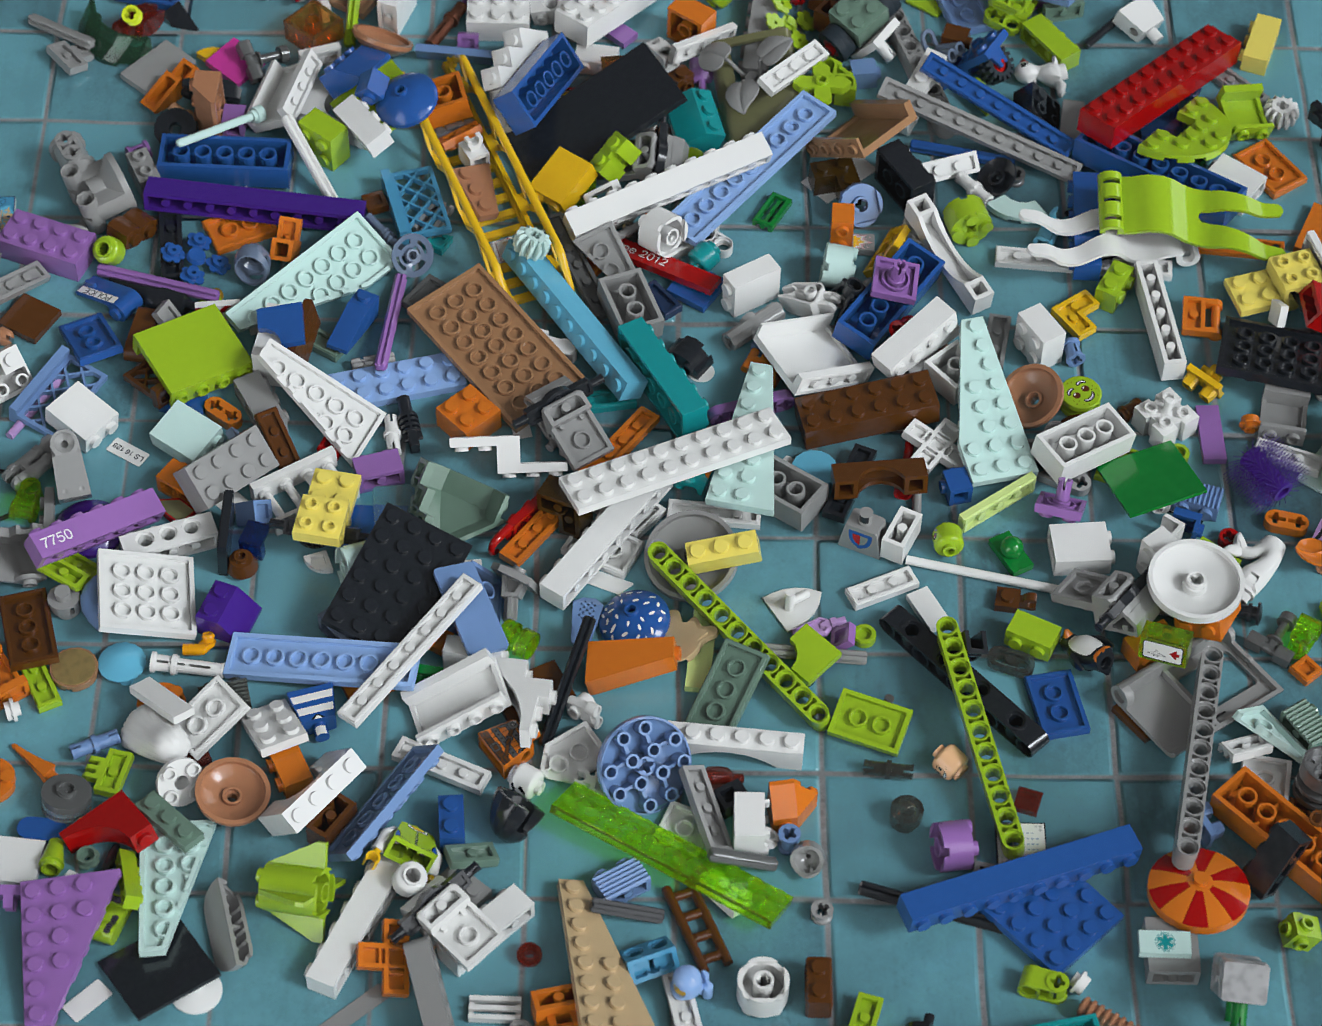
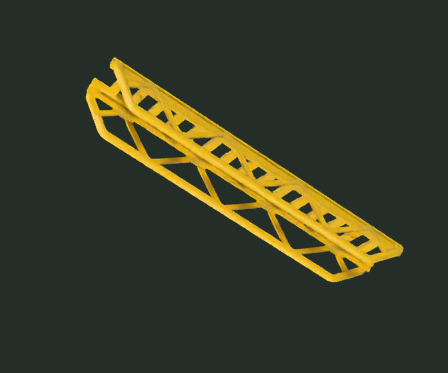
(517, 201)

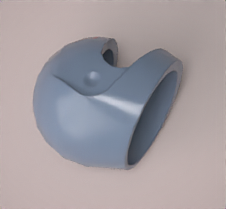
(252, 260)

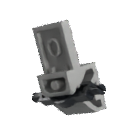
(658, 153)
(567, 416)
(1115, 599)

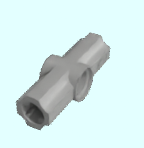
(749, 325)

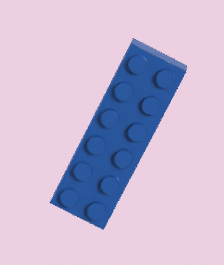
(538, 83)
(228, 160)
(868, 318)

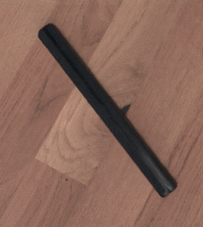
(567, 680)
(892, 895)

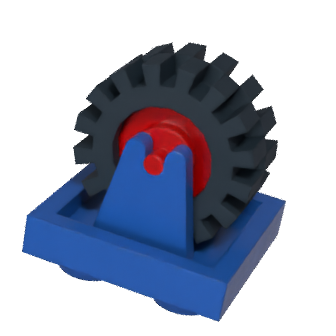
(989, 58)

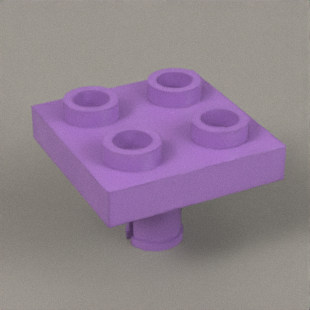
(895, 280)
(1061, 503)

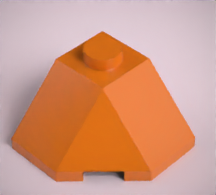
(790, 803)

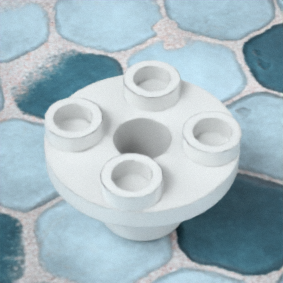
(178, 780)

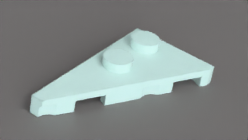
(1266, 726)

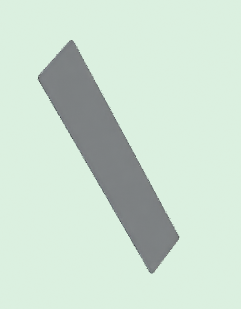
(357, 1008)

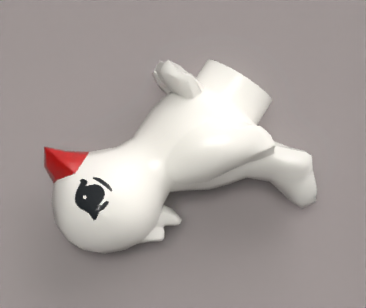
(1049, 74)

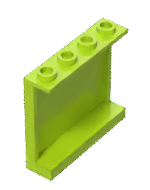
(193, 354)

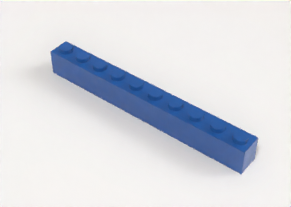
(1019, 878)

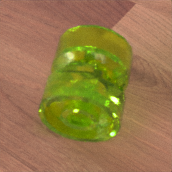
(521, 641)

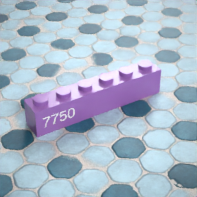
(93, 527)

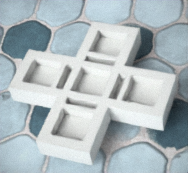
(934, 445)

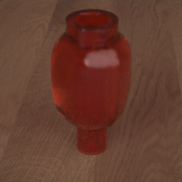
(722, 775)

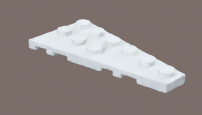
(333, 408)

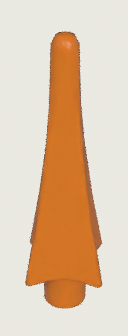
(41, 767)

